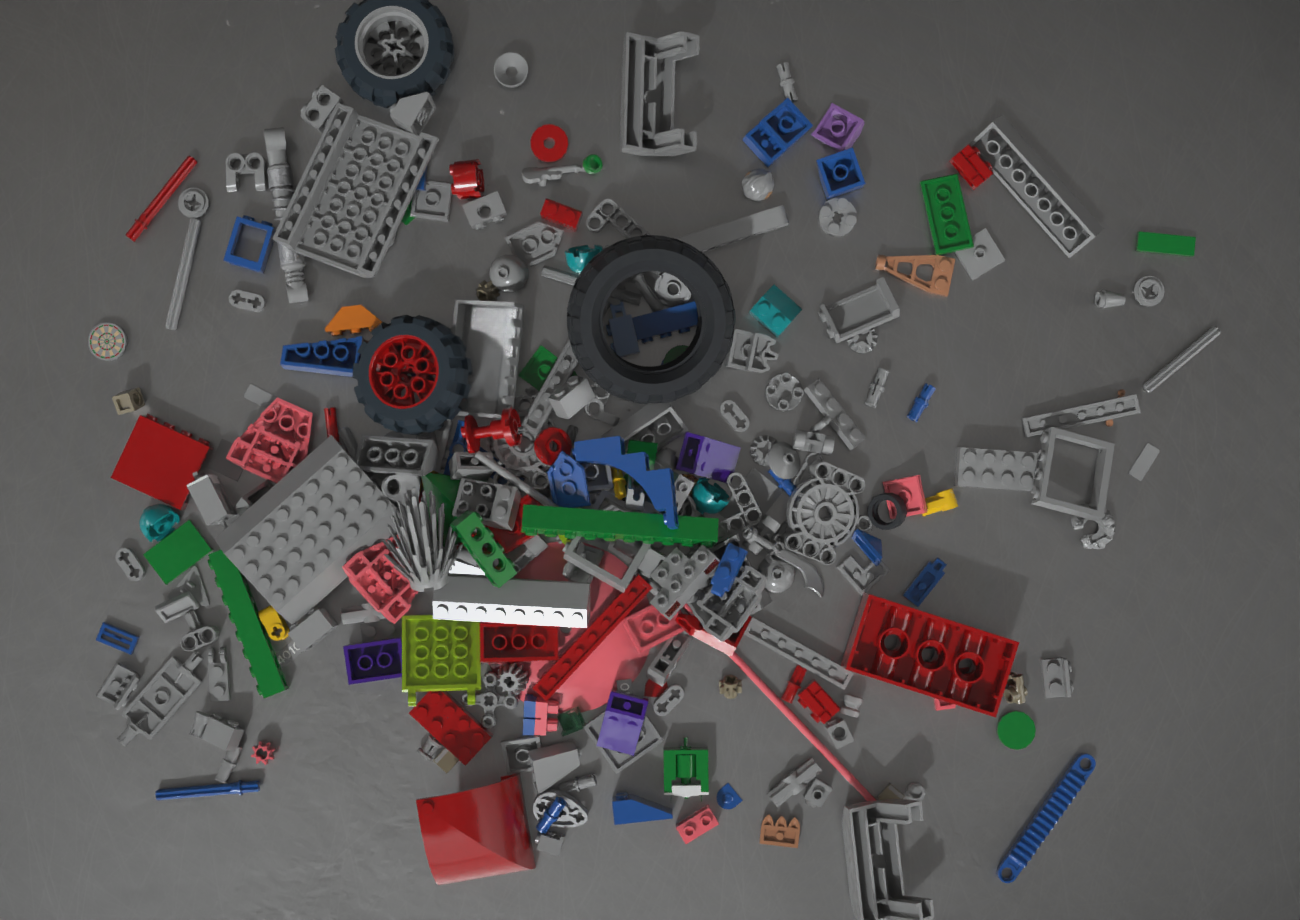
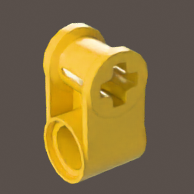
(273, 621)

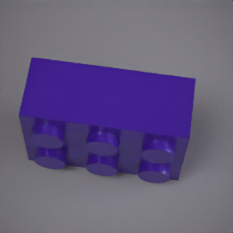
(373, 660)

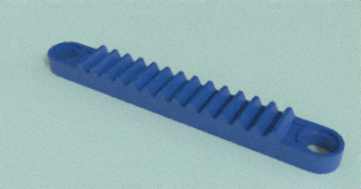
(1045, 818)

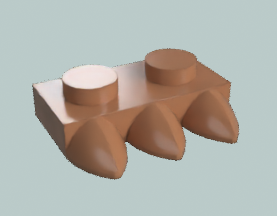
(780, 833)

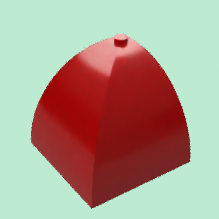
(477, 832)

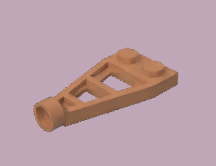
(940, 277)

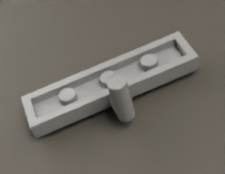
(833, 415)

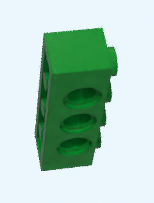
(462, 527)

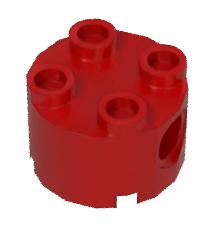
(467, 179)

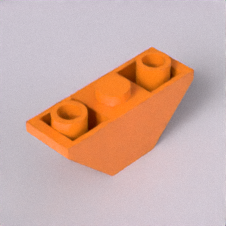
(352, 319)

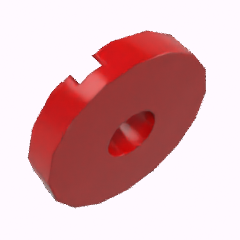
(549, 132)
(542, 442)

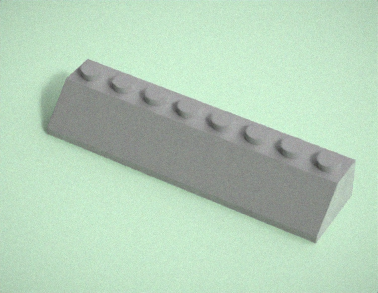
(1036, 186)
(514, 602)

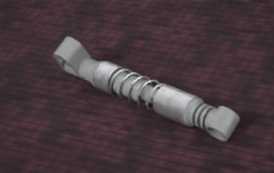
(280, 183)

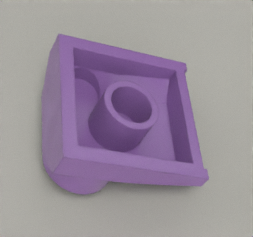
(838, 128)

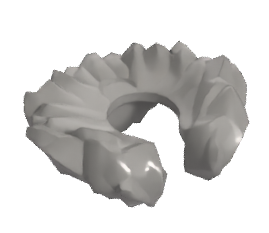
(1102, 536)

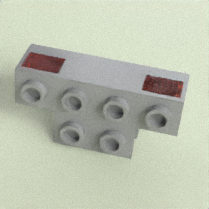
(681, 579)

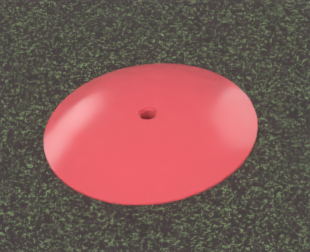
(610, 661)

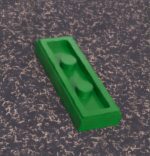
(1165, 244)

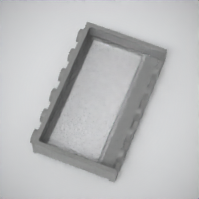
(493, 344)

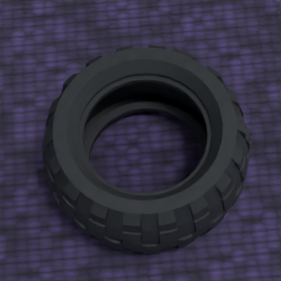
(695, 364)

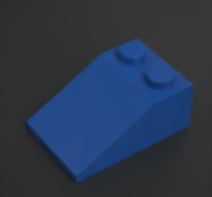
(634, 809)

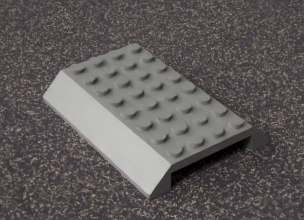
(354, 192)
(307, 529)

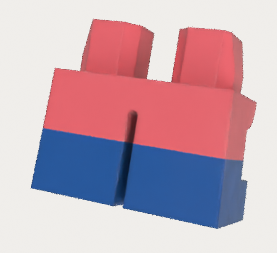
(536, 715)

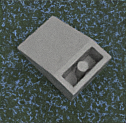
(492, 501)

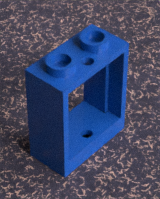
(259, 266)

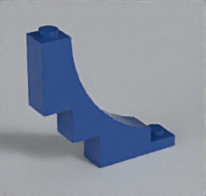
(657, 483)

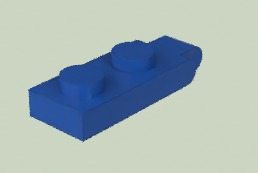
(727, 569)
(925, 582)

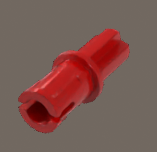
(794, 684)

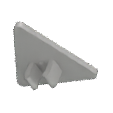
(193, 583)

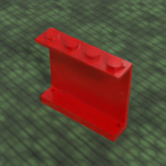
(161, 461)

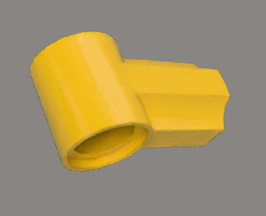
(942, 501)

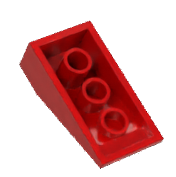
(517, 643)

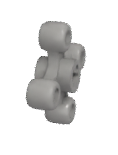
(498, 700)

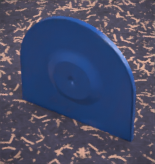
(727, 797)

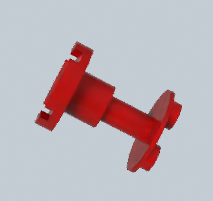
(502, 428)

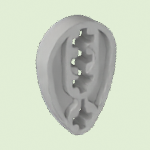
(568, 817)

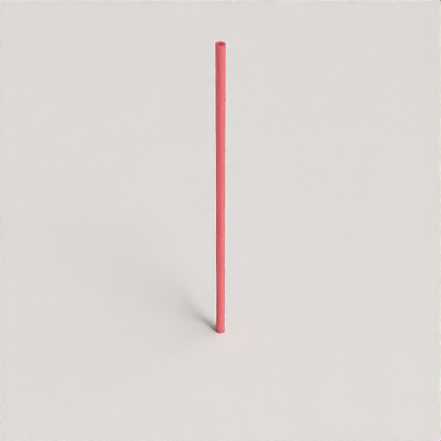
(797, 722)

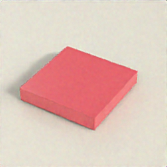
(912, 493)

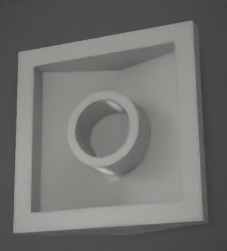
(516, 753)

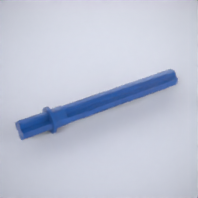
(208, 790)

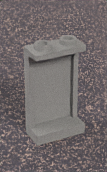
(860, 312)

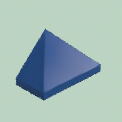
(869, 545)

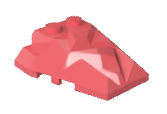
(274, 441)
(379, 581)

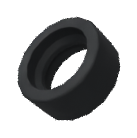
(873, 511)

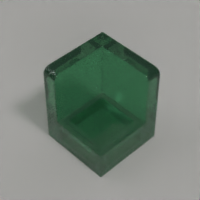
(571, 721)

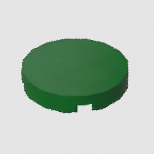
(1016, 730)

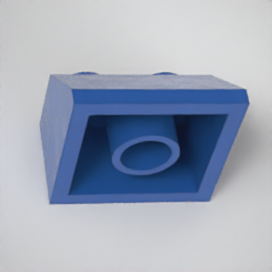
(840, 173)

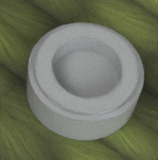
(915, 791)

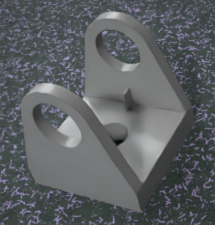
(396, 484)

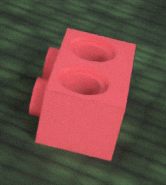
(697, 824)

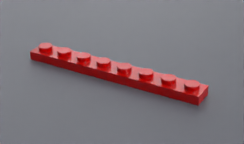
(591, 637)

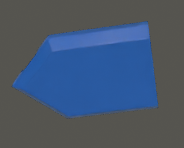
(568, 483)

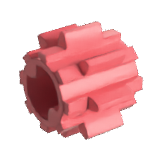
(265, 747)

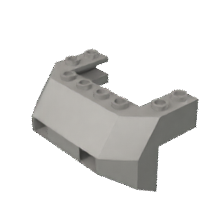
(650, 93)
(875, 860)

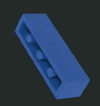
(665, 322)

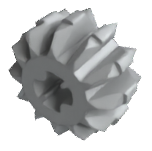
(512, 678)

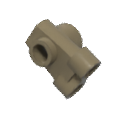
(1016, 691)

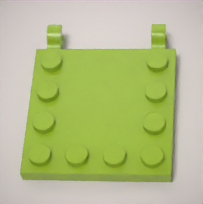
(440, 656)

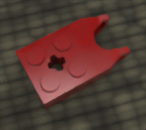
(696, 629)

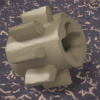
(487, 291)
(730, 686)

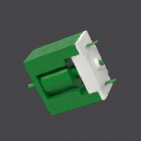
(686, 763)

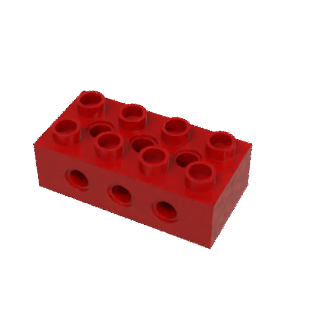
(940, 677)

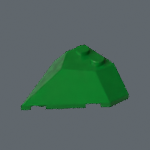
(445, 492)

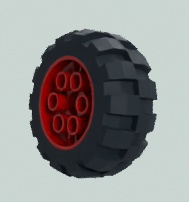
(437, 398)

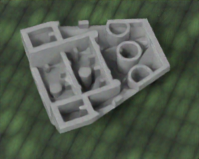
(728, 613)

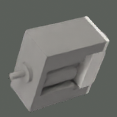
(211, 499)

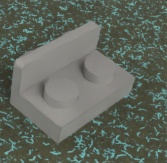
(1056, 677)

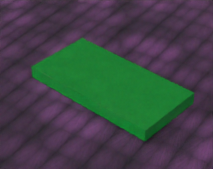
(946, 214)

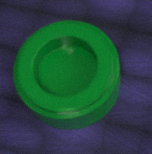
(592, 164)

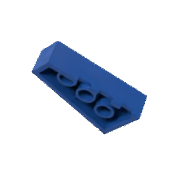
(323, 357)

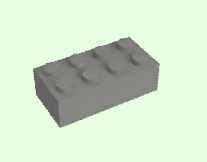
(995, 469)

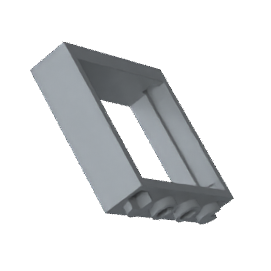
(1101, 475)
(595, 570)

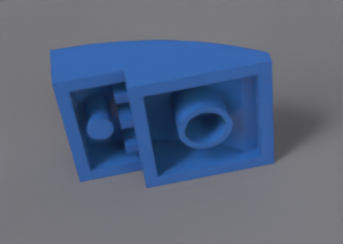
(777, 132)

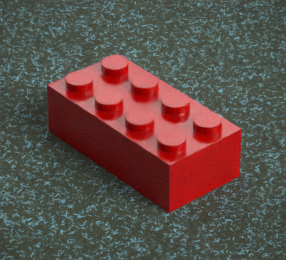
(451, 725)

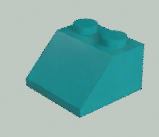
(775, 310)

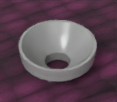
(509, 60)

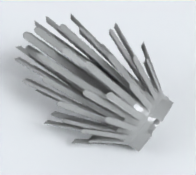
(419, 549)

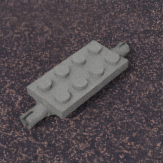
(161, 698)

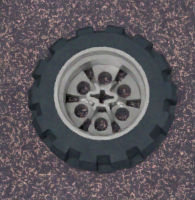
(372, 20)

